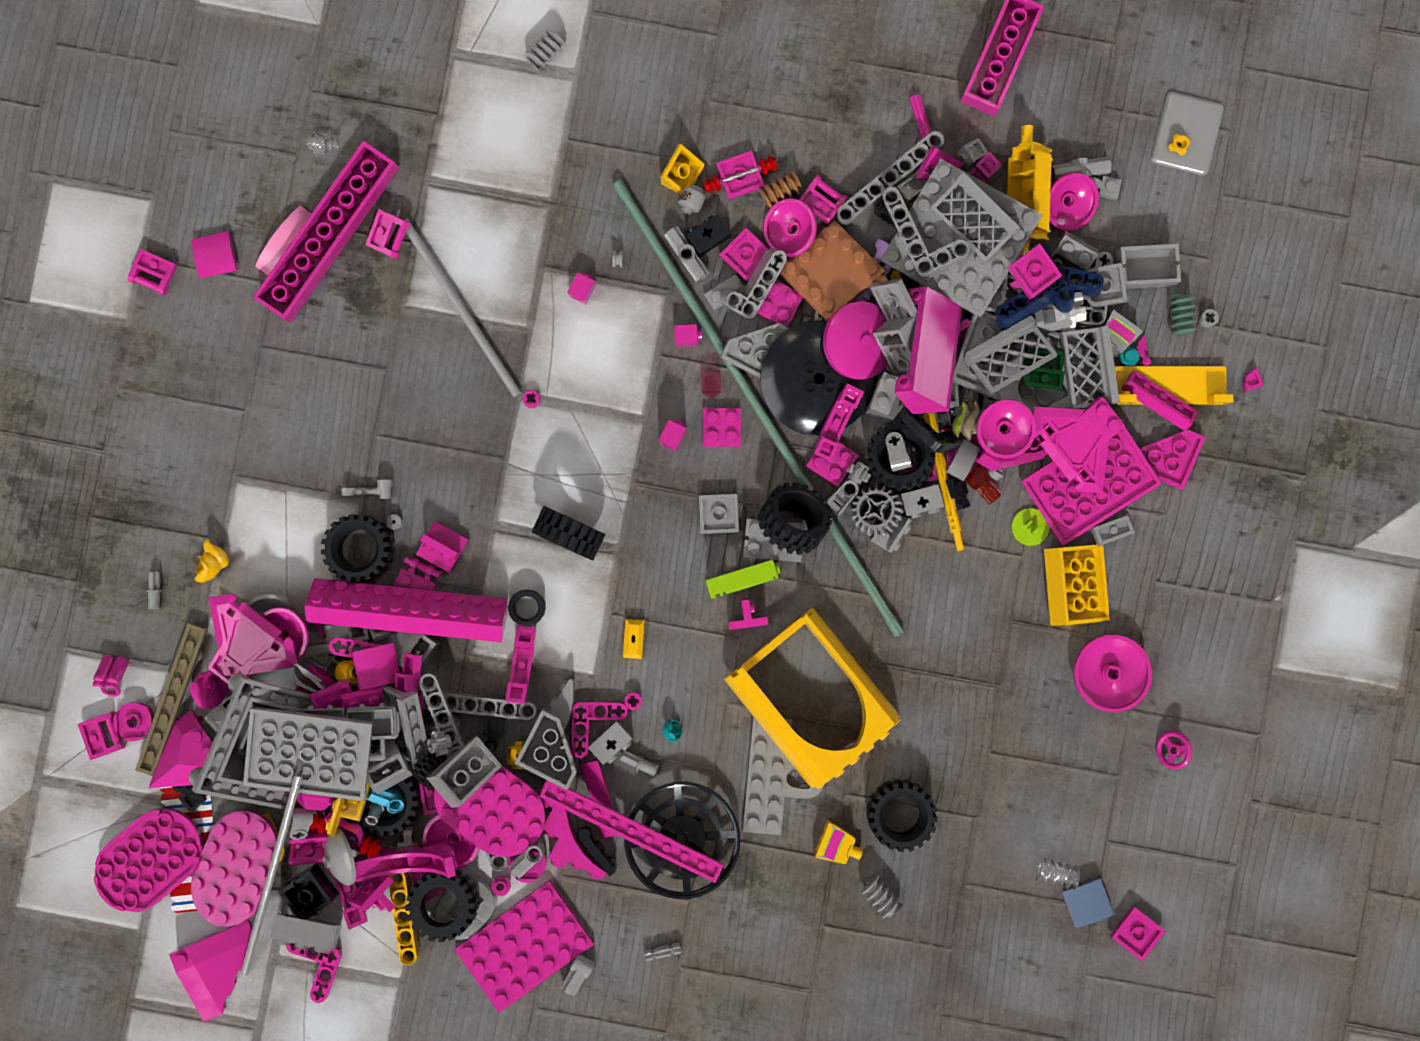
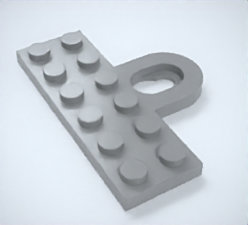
(768, 784)

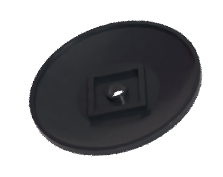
(790, 384)

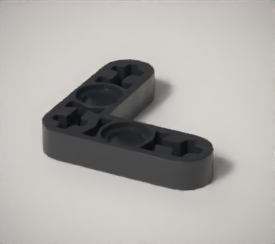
(938, 442)

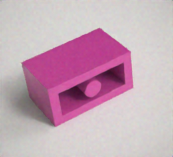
(673, 434)

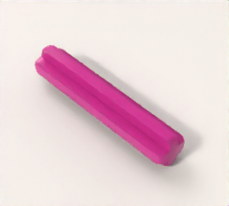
(920, 116)

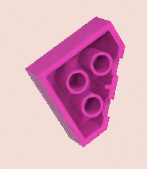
(1033, 453)

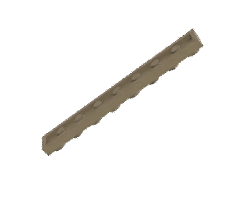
(171, 698)

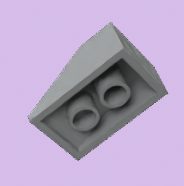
(464, 772)

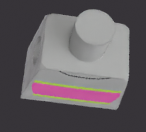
(1121, 331)

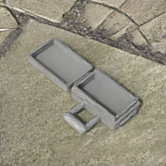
(385, 720)

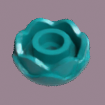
(672, 730)

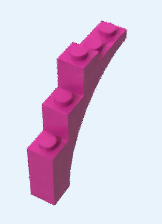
(568, 846)
(433, 858)

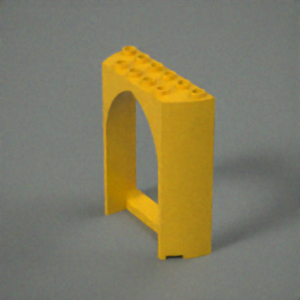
(811, 762)

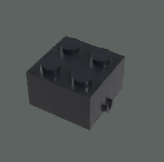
(308, 892)

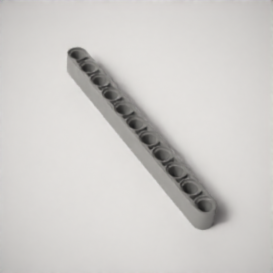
(480, 709)
(449, 725)

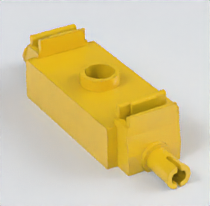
(1031, 181)

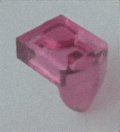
(711, 383)

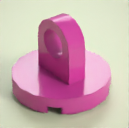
(208, 690)

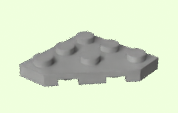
(750, 349)

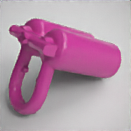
(110, 674)

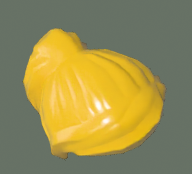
(210, 562)

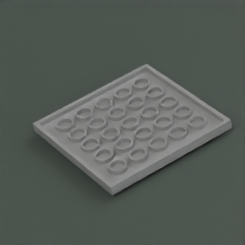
(973, 280)

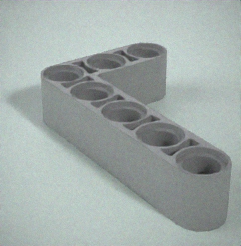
(916, 240)

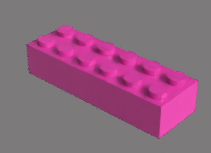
(1001, 55)

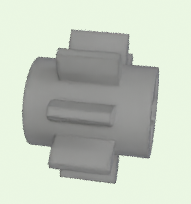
(858, 473)
(439, 743)

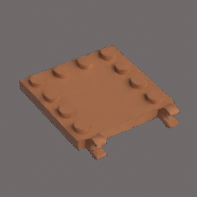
(832, 271)

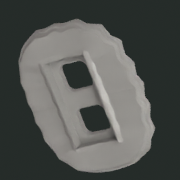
(448, 903)

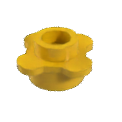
(1183, 140)

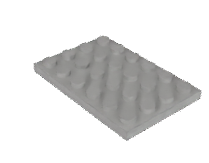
(324, 749)

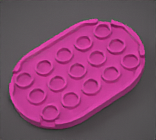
(499, 816)
(148, 860)
(233, 868)

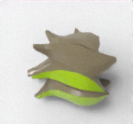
(967, 419)

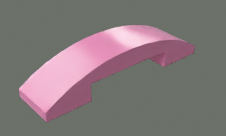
(282, 239)

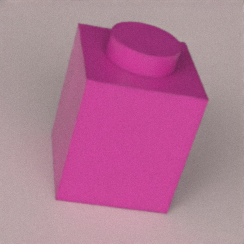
(582, 287)
(687, 335)

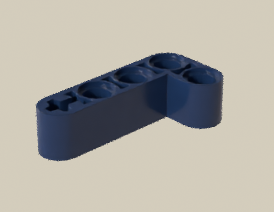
(1082, 276)
(1020, 307)

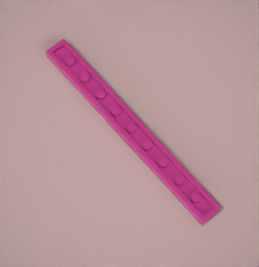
(632, 831)

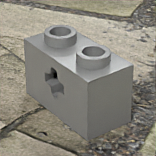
(929, 494)
(614, 732)

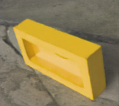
(636, 628)

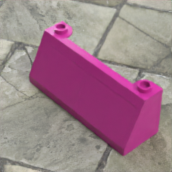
(933, 354)

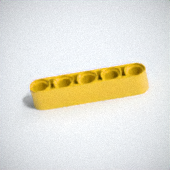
(402, 924)

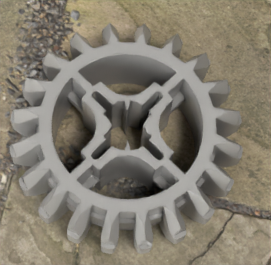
(871, 515)

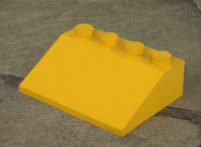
(1076, 585)

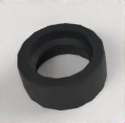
(512, 610)

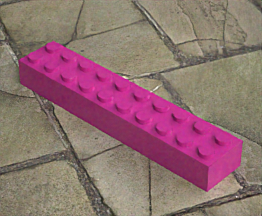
(326, 232)
(406, 610)

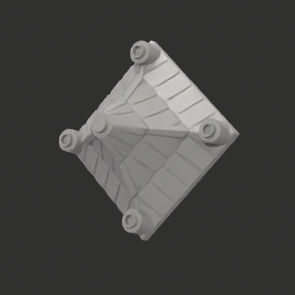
(225, 762)

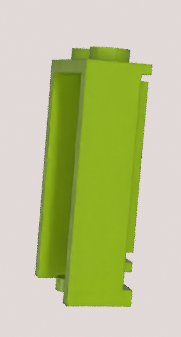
(743, 578)

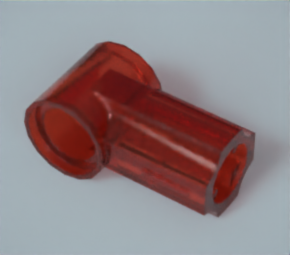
(979, 480)

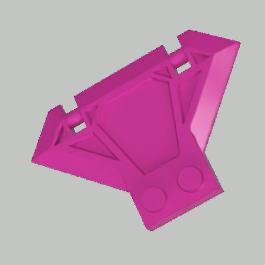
(1079, 440)
(246, 640)

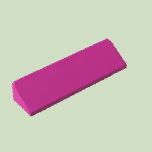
(1160, 400)
(597, 788)

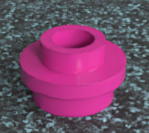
(505, 881)

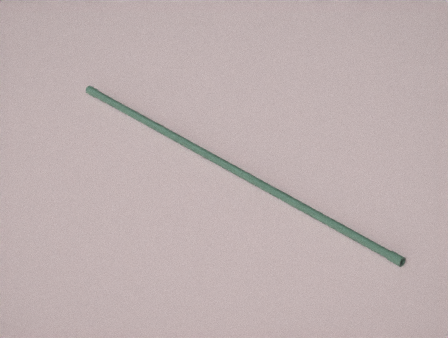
(625, 196)

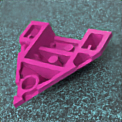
(183, 752)

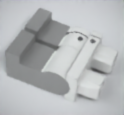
(1052, 319)

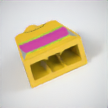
(837, 844)

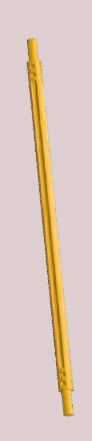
(941, 468)

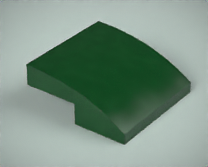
(1047, 375)

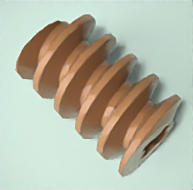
(779, 190)

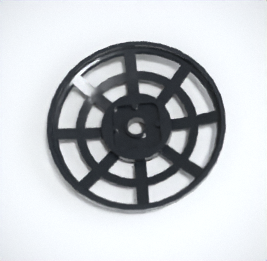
(696, 838)

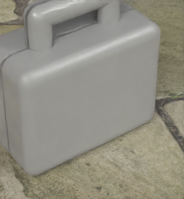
(1195, 119)

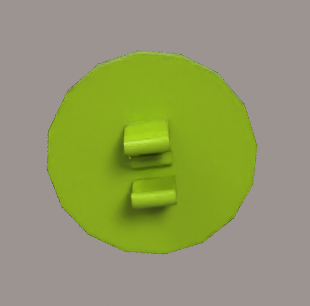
(1029, 527)

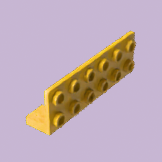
(1188, 383)

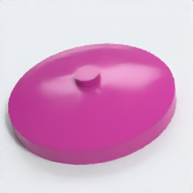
(851, 342)
(1112, 673)

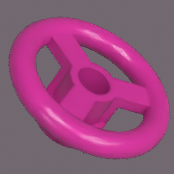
(1183, 748)

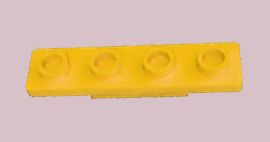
(346, 809)

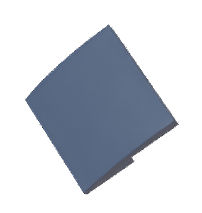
(1088, 902)

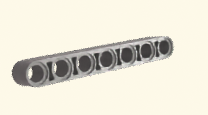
(881, 183)

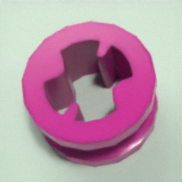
(525, 399)
(629, 705)

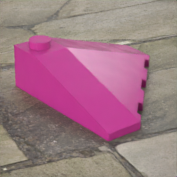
(210, 967)

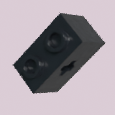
(712, 225)

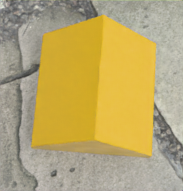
(681, 170)

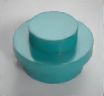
(1129, 356)

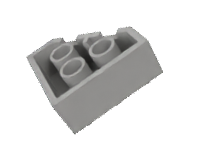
(548, 751)

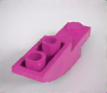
(409, 678)

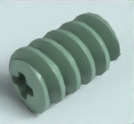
(1182, 314)

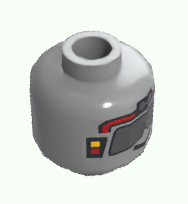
(691, 199)

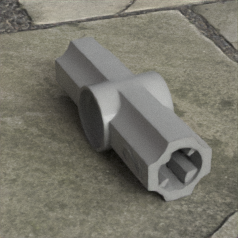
(1089, 167)
(679, 245)

